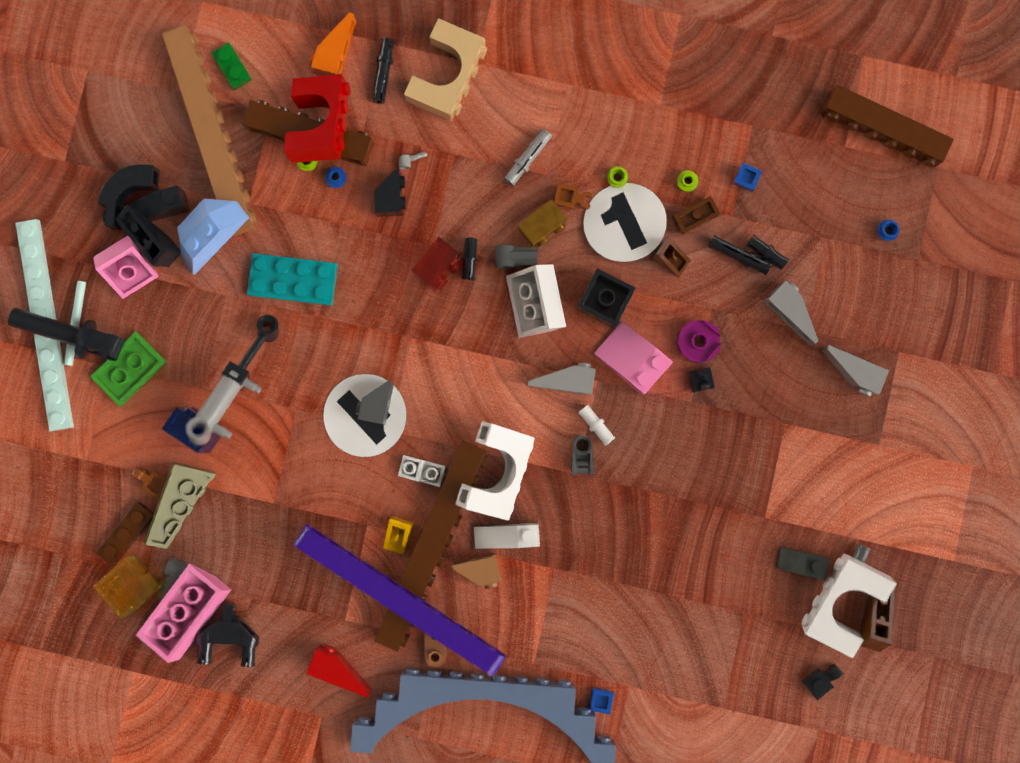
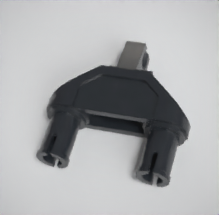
(228, 630)

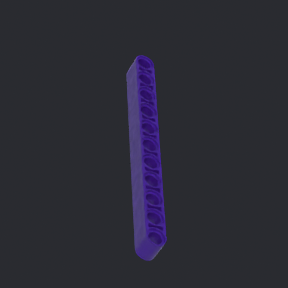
(399, 600)

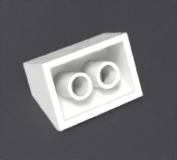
(536, 300)

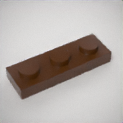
(125, 534)

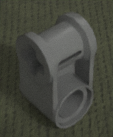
(582, 458)

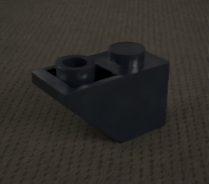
(389, 196)

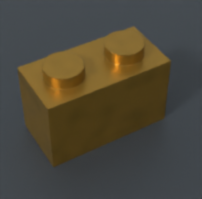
(542, 224)

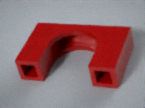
(327, 139)

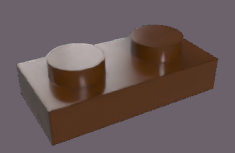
(696, 215)

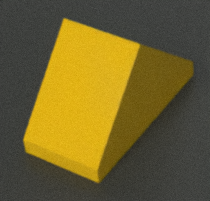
(397, 535)

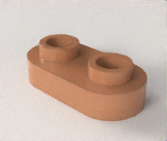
(433, 646)

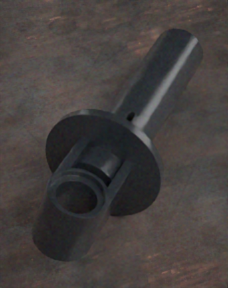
(84, 339)

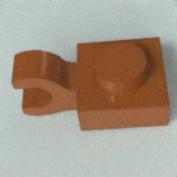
(152, 482)

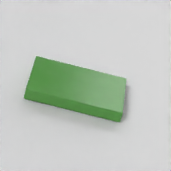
(131, 371)

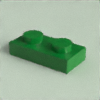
(231, 66)

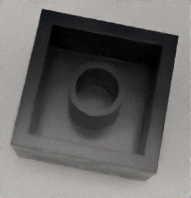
(606, 298)

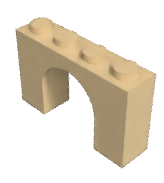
(446, 99)

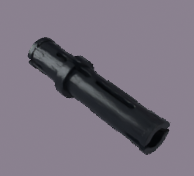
(384, 62)
(740, 255)

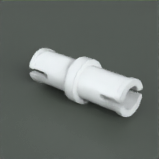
(596, 425)

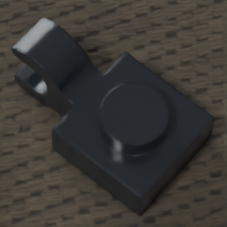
(820, 682)

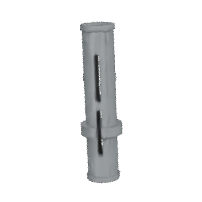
(522, 164)

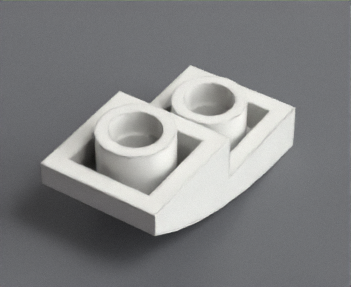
(422, 471)

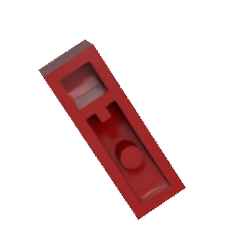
(335, 669)

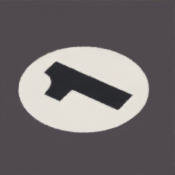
(625, 222)
(360, 436)

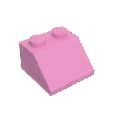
(124, 267)

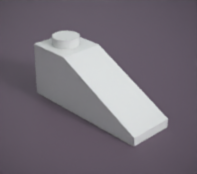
(507, 536)

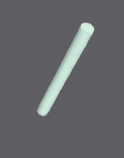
(75, 319)

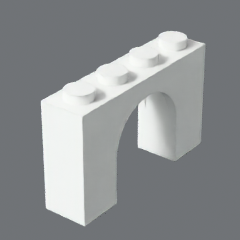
(499, 499)
(847, 576)

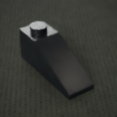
(162, 203)
(148, 238)

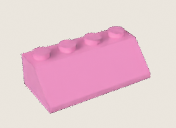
(183, 613)

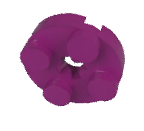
(698, 353)

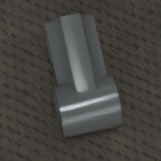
(510, 256)
(172, 573)

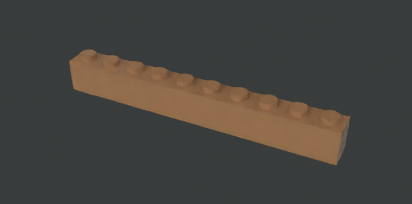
(207, 121)

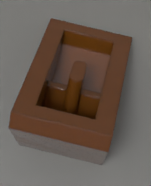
(671, 257)

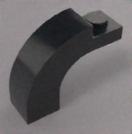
(121, 186)

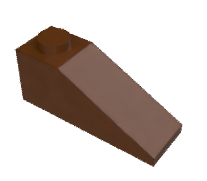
(878, 623)

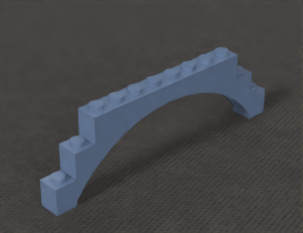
(428, 689)

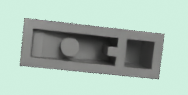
(790, 307)
(859, 373)
(572, 379)

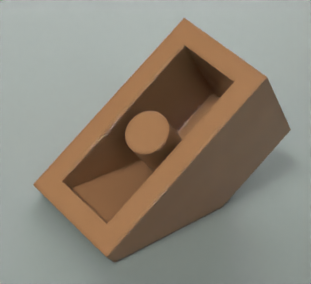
(480, 570)

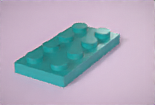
(292, 279)

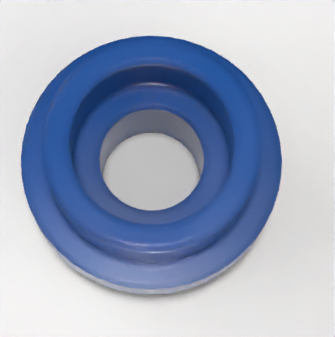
(335, 183)
(894, 230)

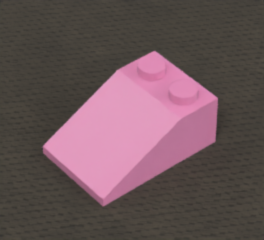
(633, 358)

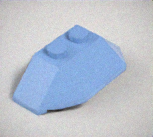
(208, 230)

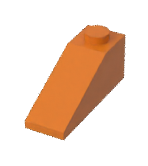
(333, 49)

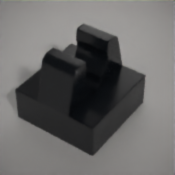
(701, 379)

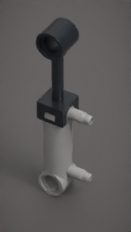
(233, 380)

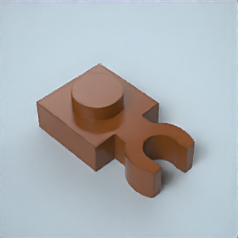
(568, 196)

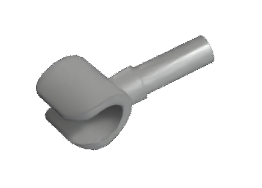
(404, 160)

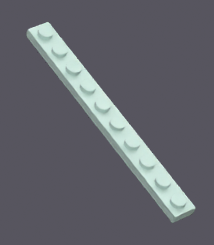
(41, 303)

